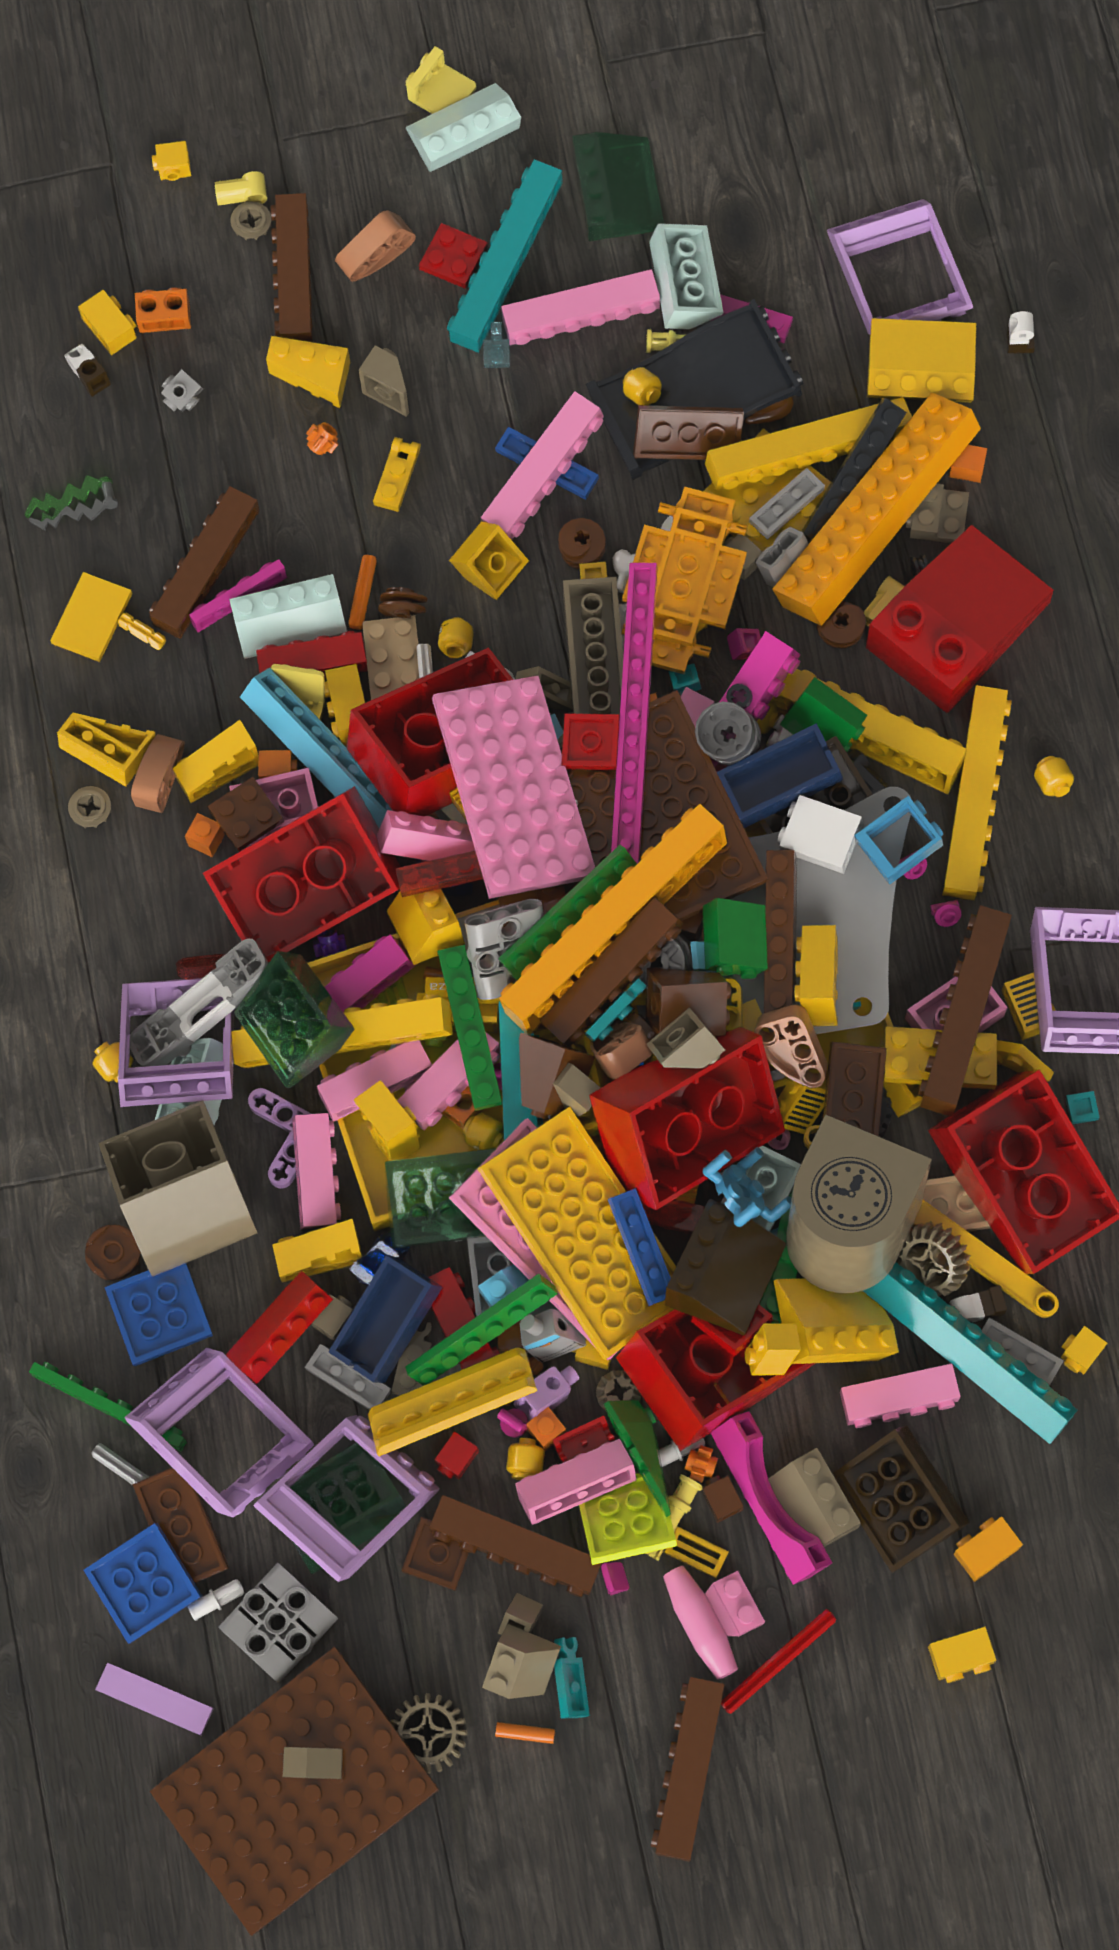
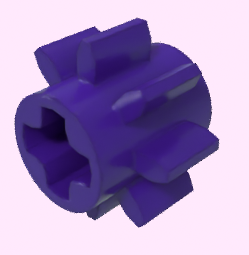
(329, 943)

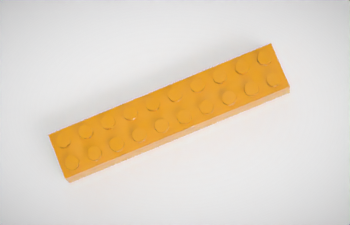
(876, 508)
(658, 875)

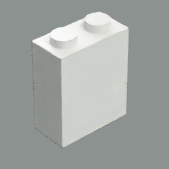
(820, 833)

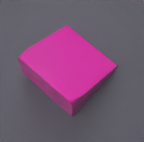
(742, 642)
(614, 1577)

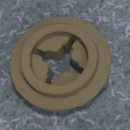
(258, 212)
(83, 798)
(607, 1384)

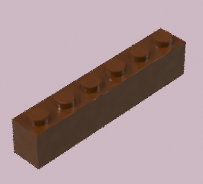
(292, 266)
(204, 562)
(780, 929)
(612, 972)
(514, 1545)
(689, 1769)

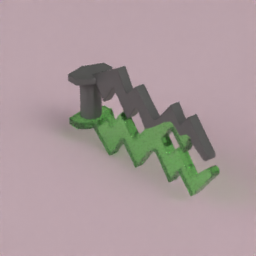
(62, 505)

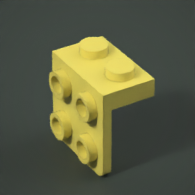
(436, 84)
(306, 684)

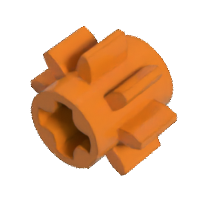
(322, 438)
(701, 1463)

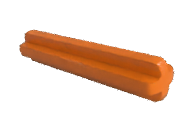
(362, 592)

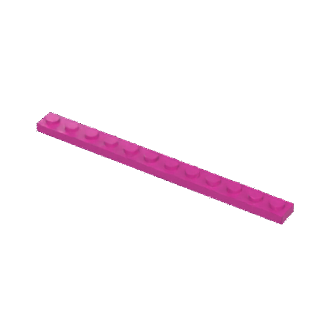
(634, 708)

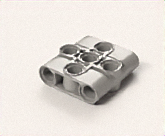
(488, 937)
(312, 1614)

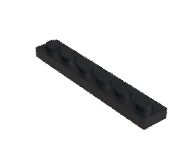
(857, 463)

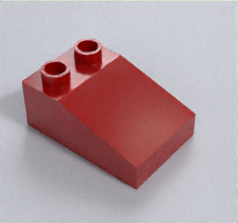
(957, 618)
(401, 741)
(305, 876)
(674, 1121)
(1027, 1170)
(692, 1378)

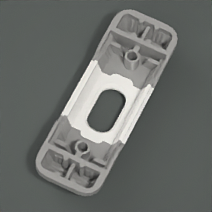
(171, 1031)

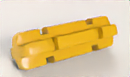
(142, 631)

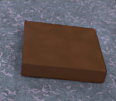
(434, 1559)

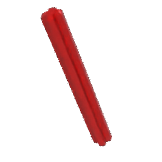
(778, 1661)

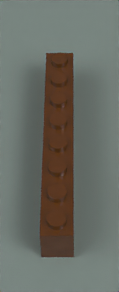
(965, 1010)

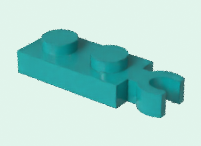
(619, 1009)
(570, 1681)

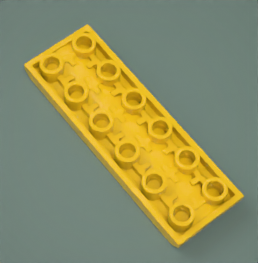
(451, 1400)

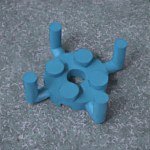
(742, 1193)

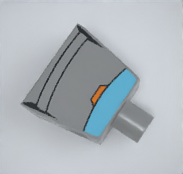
(549, 1335)

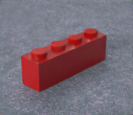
(318, 654)
(455, 1311)
(279, 1327)

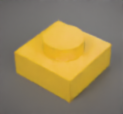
(593, 570)

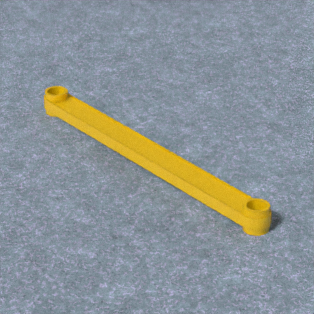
(984, 1259)

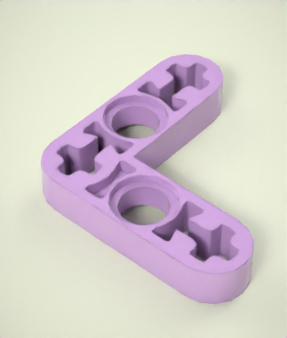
(263, 1111)

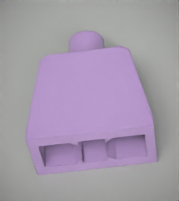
(551, 1391)

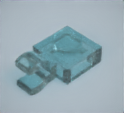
(497, 349)

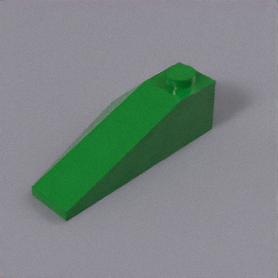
(638, 1436)

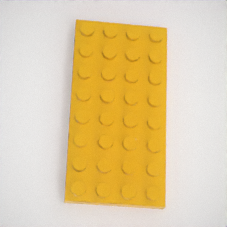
(557, 1198)

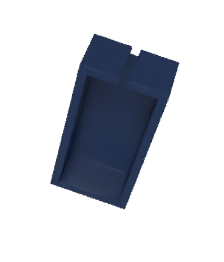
(779, 774)
(385, 1319)

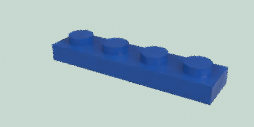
(576, 480)
(641, 1245)

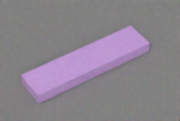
(154, 1699)

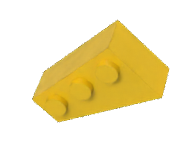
(311, 366)
(346, 693)
(105, 746)
(217, 762)
(818, 973)
(391, 1124)
(318, 1251)

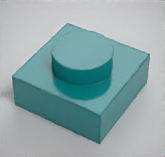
(688, 680)
(1082, 1107)

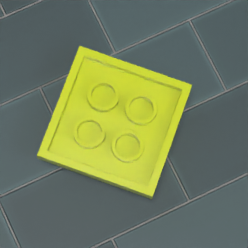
(625, 1523)

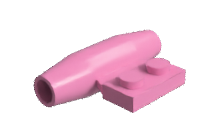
(713, 1616)

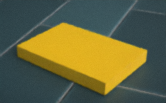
(91, 617)

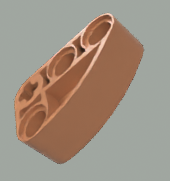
(375, 246)
(156, 774)
(783, 1043)
(621, 1049)

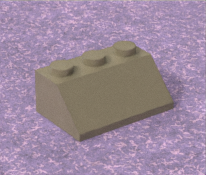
(814, 1498)

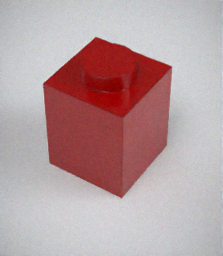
(456, 1456)

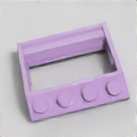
(889, 228)
(1070, 1029)
(169, 1082)
(185, 1392)
(317, 1535)

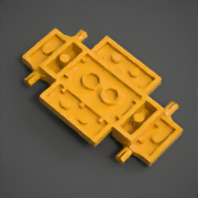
(693, 574)

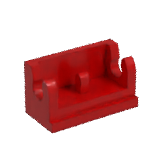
(583, 1439)

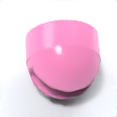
(779, 1145)

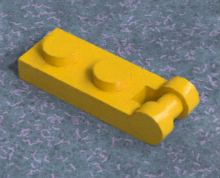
(396, 475)

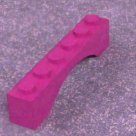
(742, 1449)

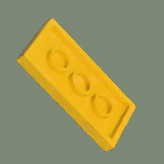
(910, 1049)

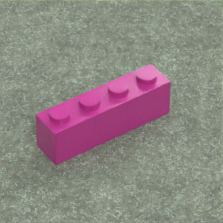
(370, 974)

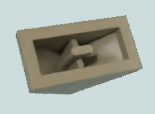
(575, 1089)
(312, 1763)

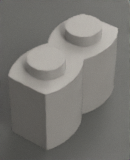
(781, 555)

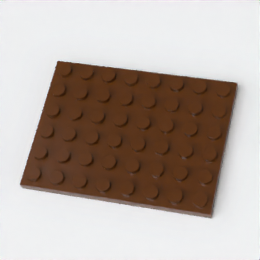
(675, 780)
(282, 1836)

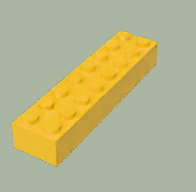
(890, 738)

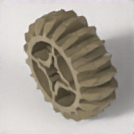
(941, 1255)
(413, 1733)

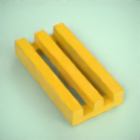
(701, 1567)

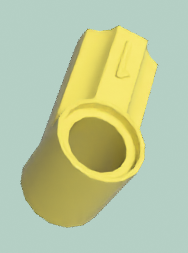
(246, 189)
(884, 595)

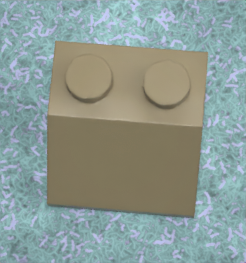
(383, 380)
(686, 1043)
(521, 1664)

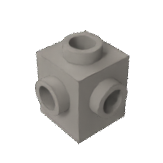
(189, 397)

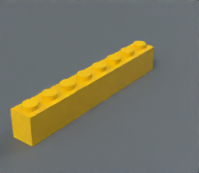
(791, 448)
(975, 793)
(373, 1027)

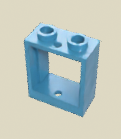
(917, 811)

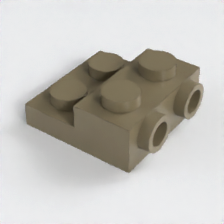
(939, 515)

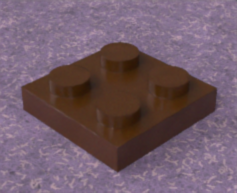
(245, 814)

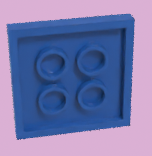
(158, 1313)
(142, 1583)

